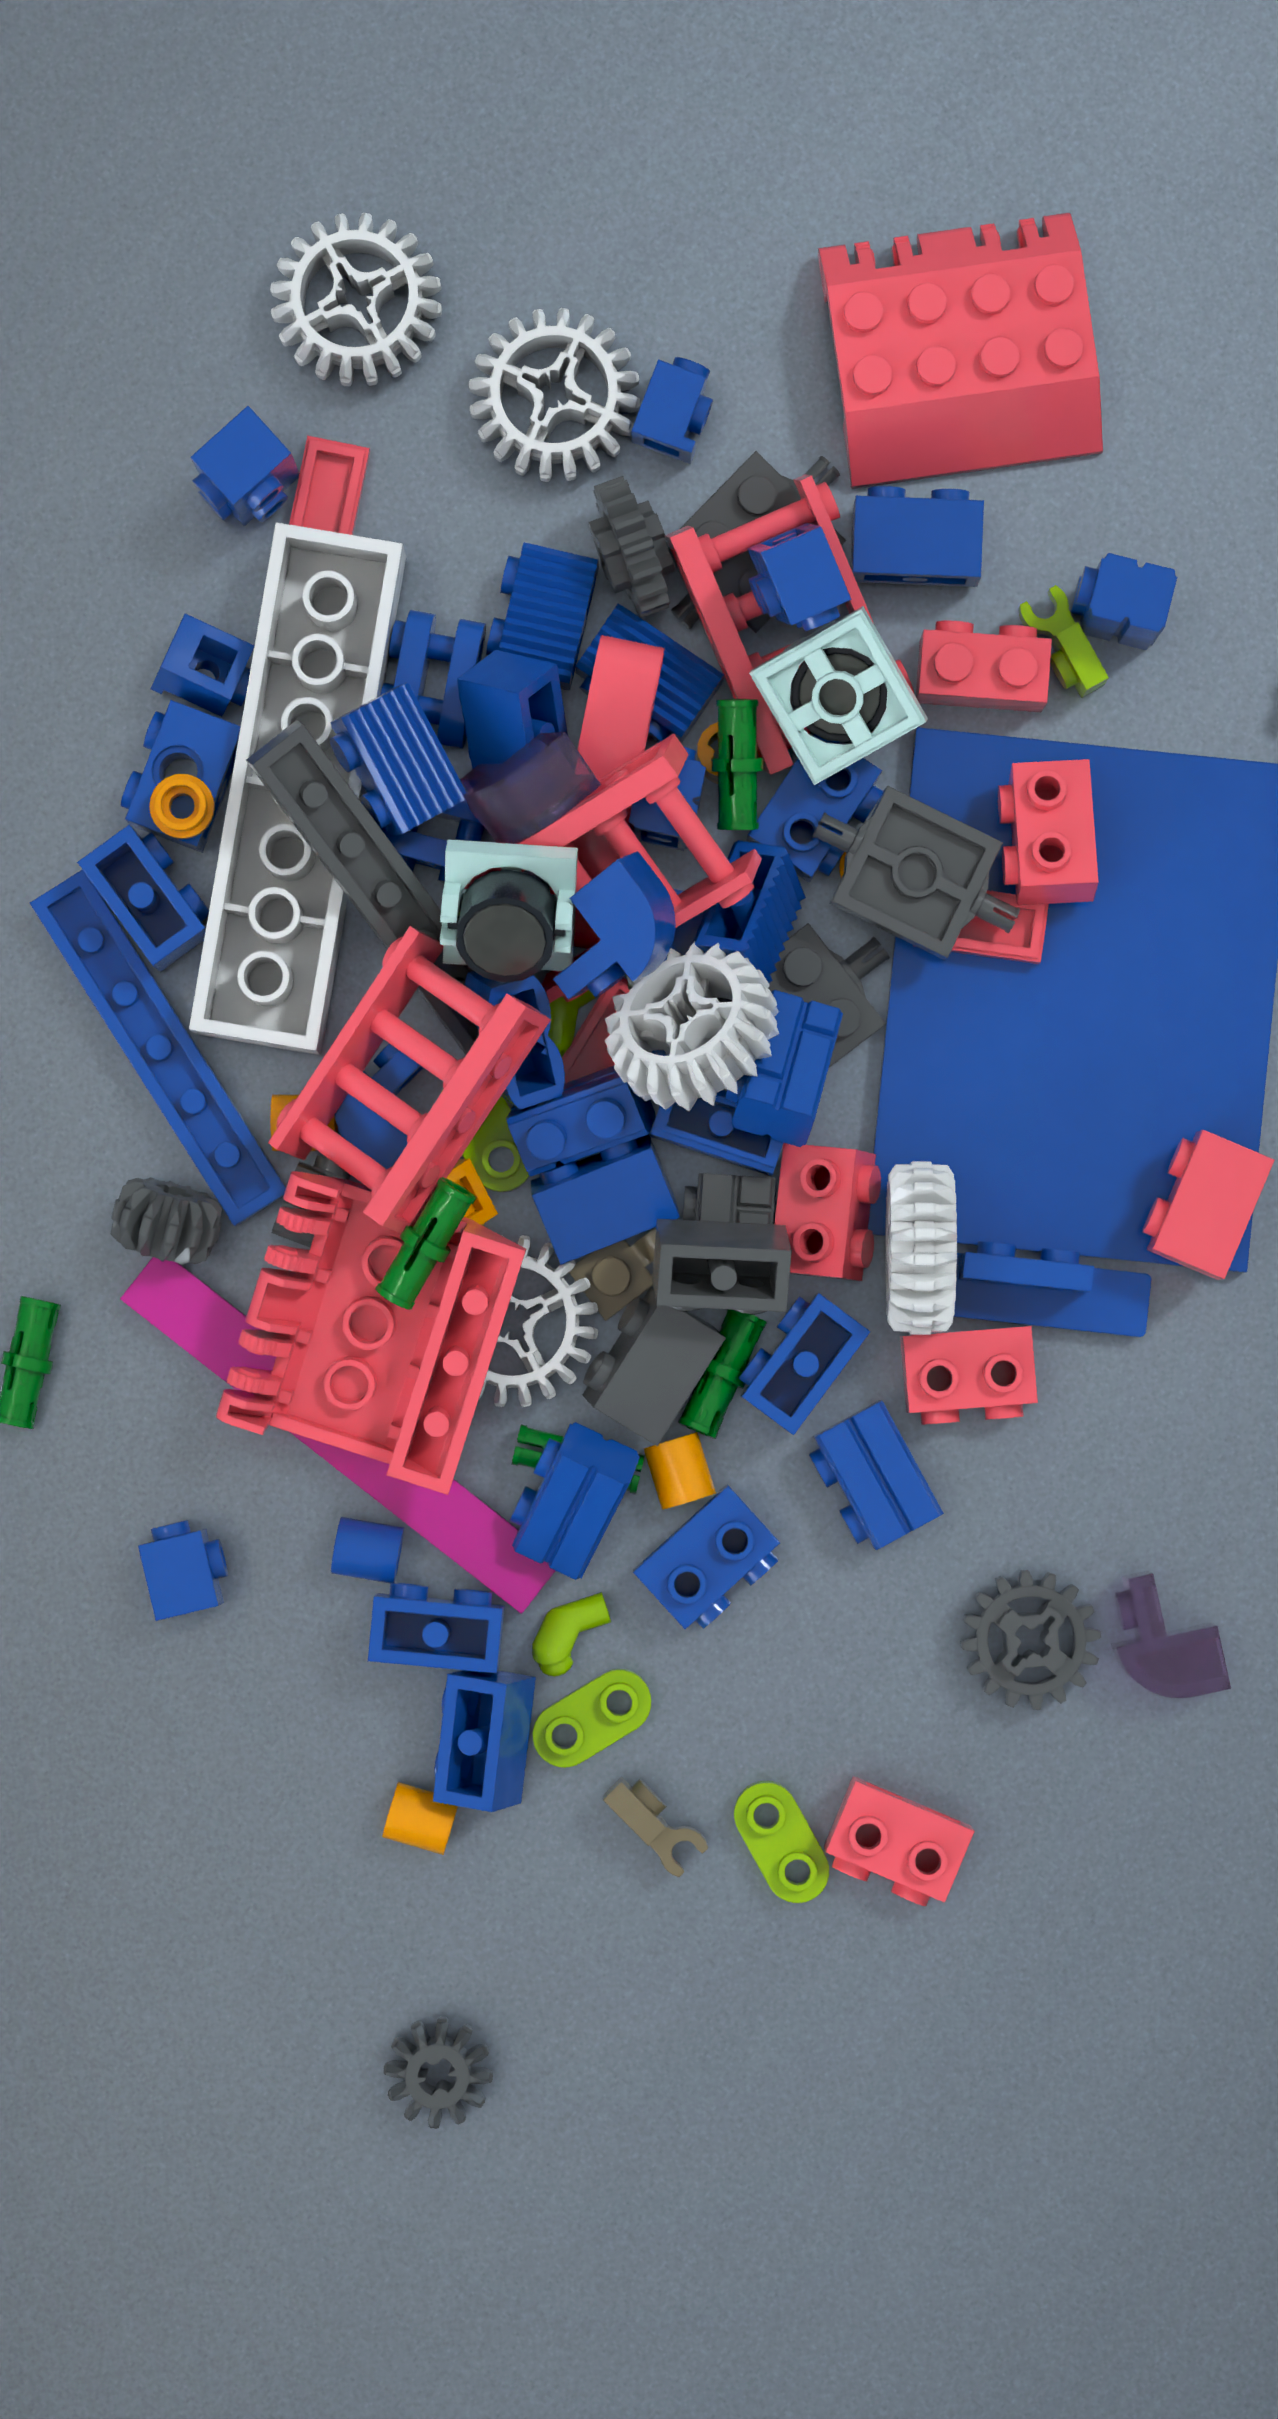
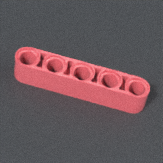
(613, 734)

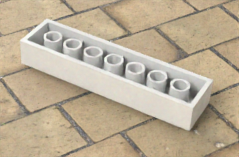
(272, 900)

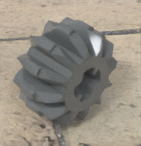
(166, 1221)
(432, 2051)

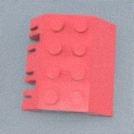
(964, 353)
(354, 1362)

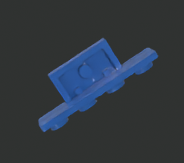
(1050, 1291)

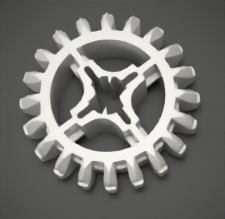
(330, 315)
(529, 384)
(705, 1039)
(920, 1248)
(560, 1296)

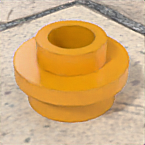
(167, 792)

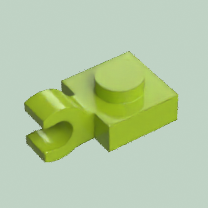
(1074, 657)

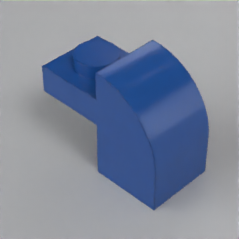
(634, 925)
(365, 1127)

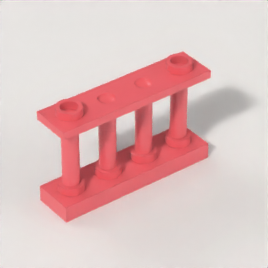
(727, 615)
(656, 779)
(468, 1092)

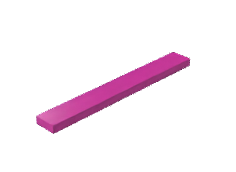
(453, 1523)

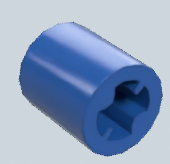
(367, 1550)

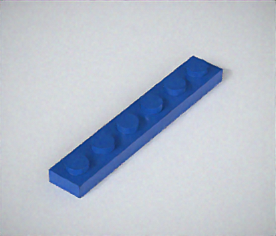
(159, 1047)

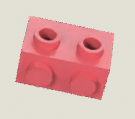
(983, 669)
(1051, 832)
(1207, 1204)
(827, 1209)
(967, 1372)
(897, 1841)

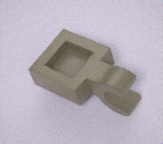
(617, 1273)
(640, 1811)

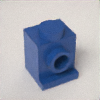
(673, 409)
(209, 648)

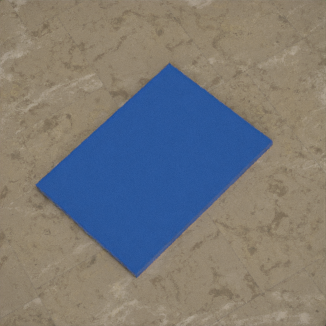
(1139, 1027)

